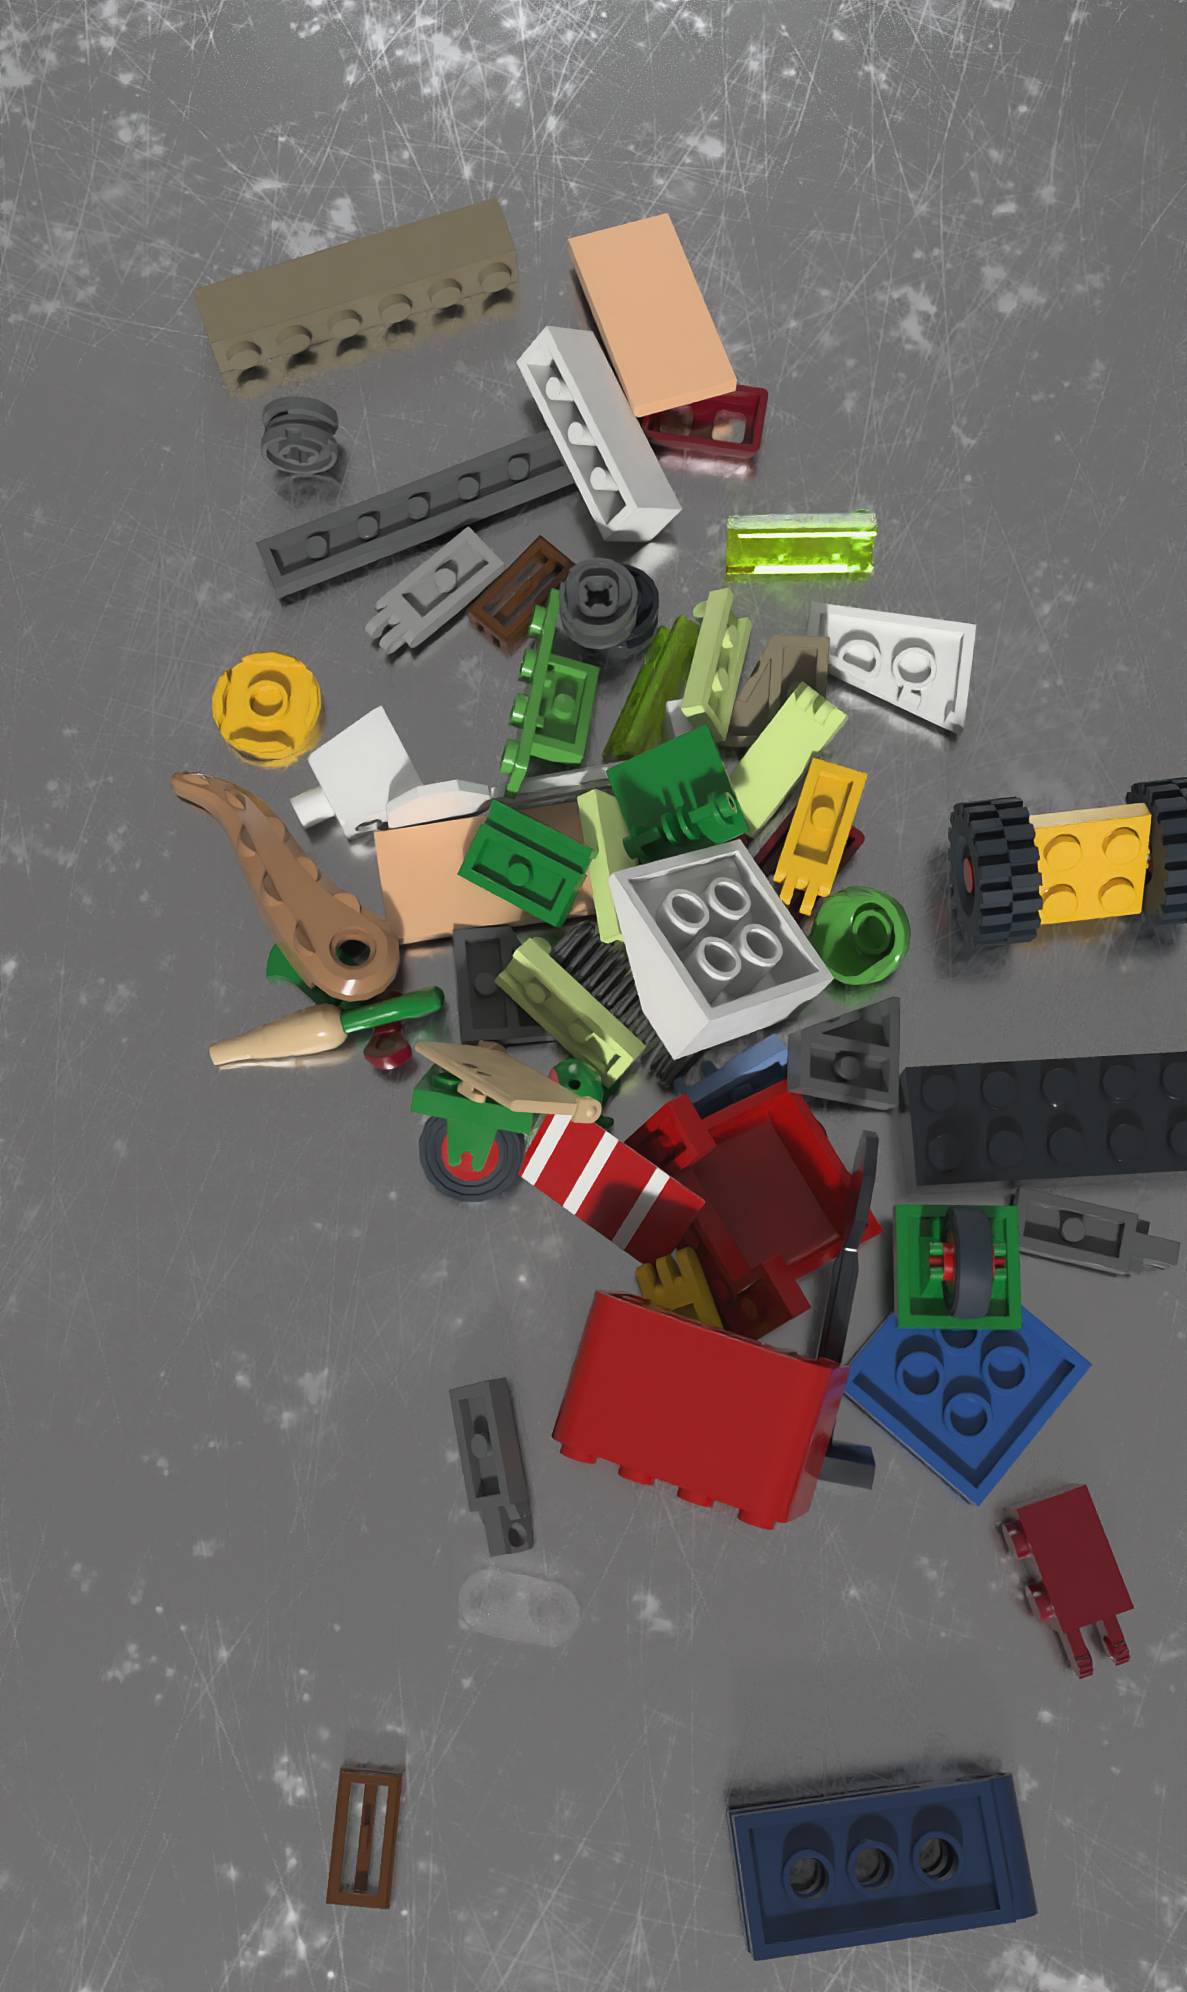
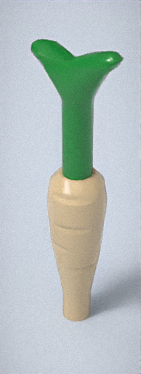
(323, 1027)

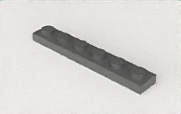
(414, 513)

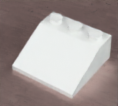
(713, 947)

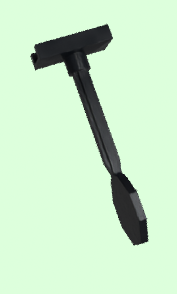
(846, 1461)

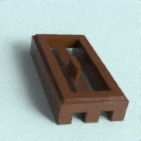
(518, 627)
(372, 1778)

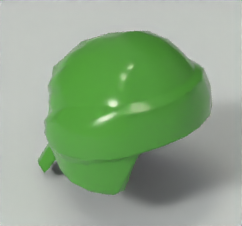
(861, 935)

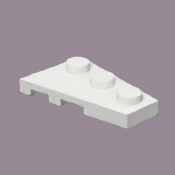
(900, 658)

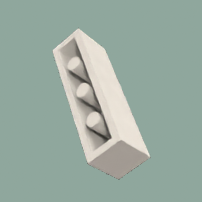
(598, 435)

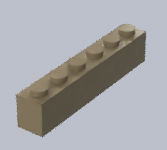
(358, 285)

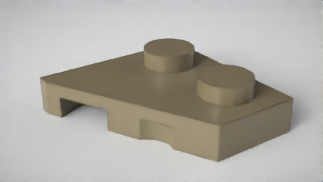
(774, 679)

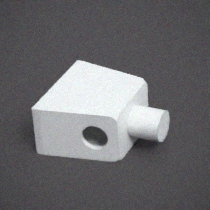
(357, 777)

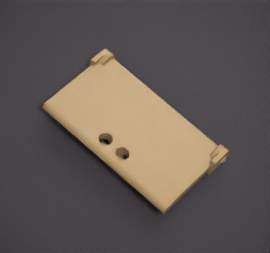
(494, 1073)

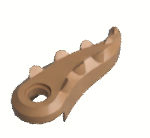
(294, 898)

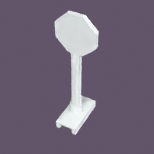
(467, 799)

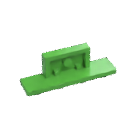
(556, 704)

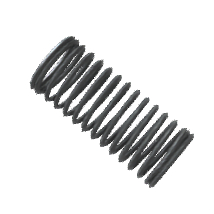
(571, 950)

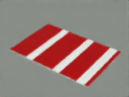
(610, 1187)

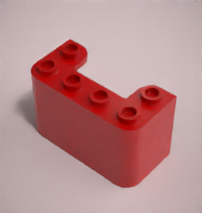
(699, 1409)

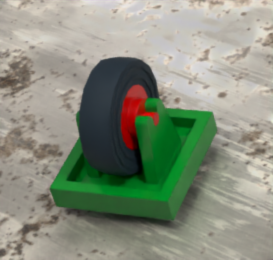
(468, 1145)
(956, 1267)

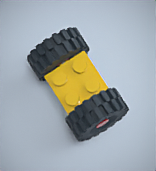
(1068, 865)

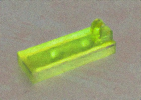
(800, 543)
(651, 689)

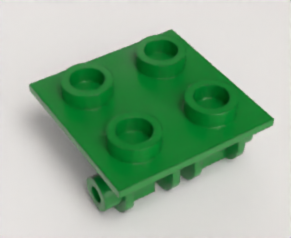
(677, 798)

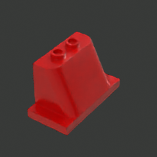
(768, 1195)

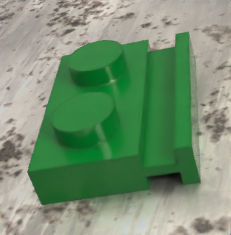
(527, 863)

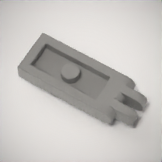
(435, 592)

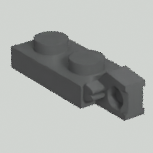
(1089, 1234)
(492, 1464)

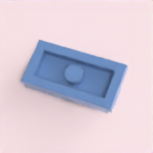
(741, 1077)

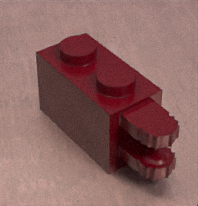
(1070, 1571)

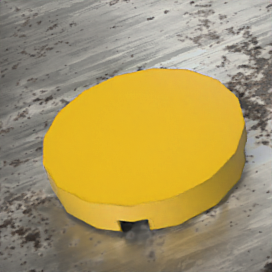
(268, 705)

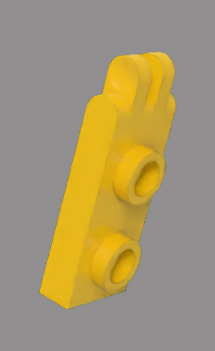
(819, 832)

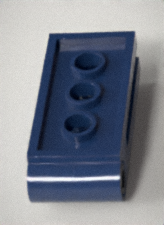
(976, 1885)

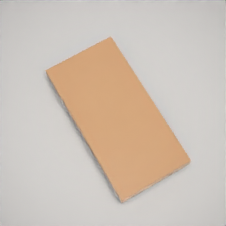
(651, 315)
(429, 899)

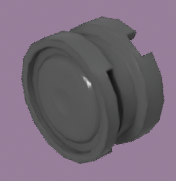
(299, 435)
(598, 603)

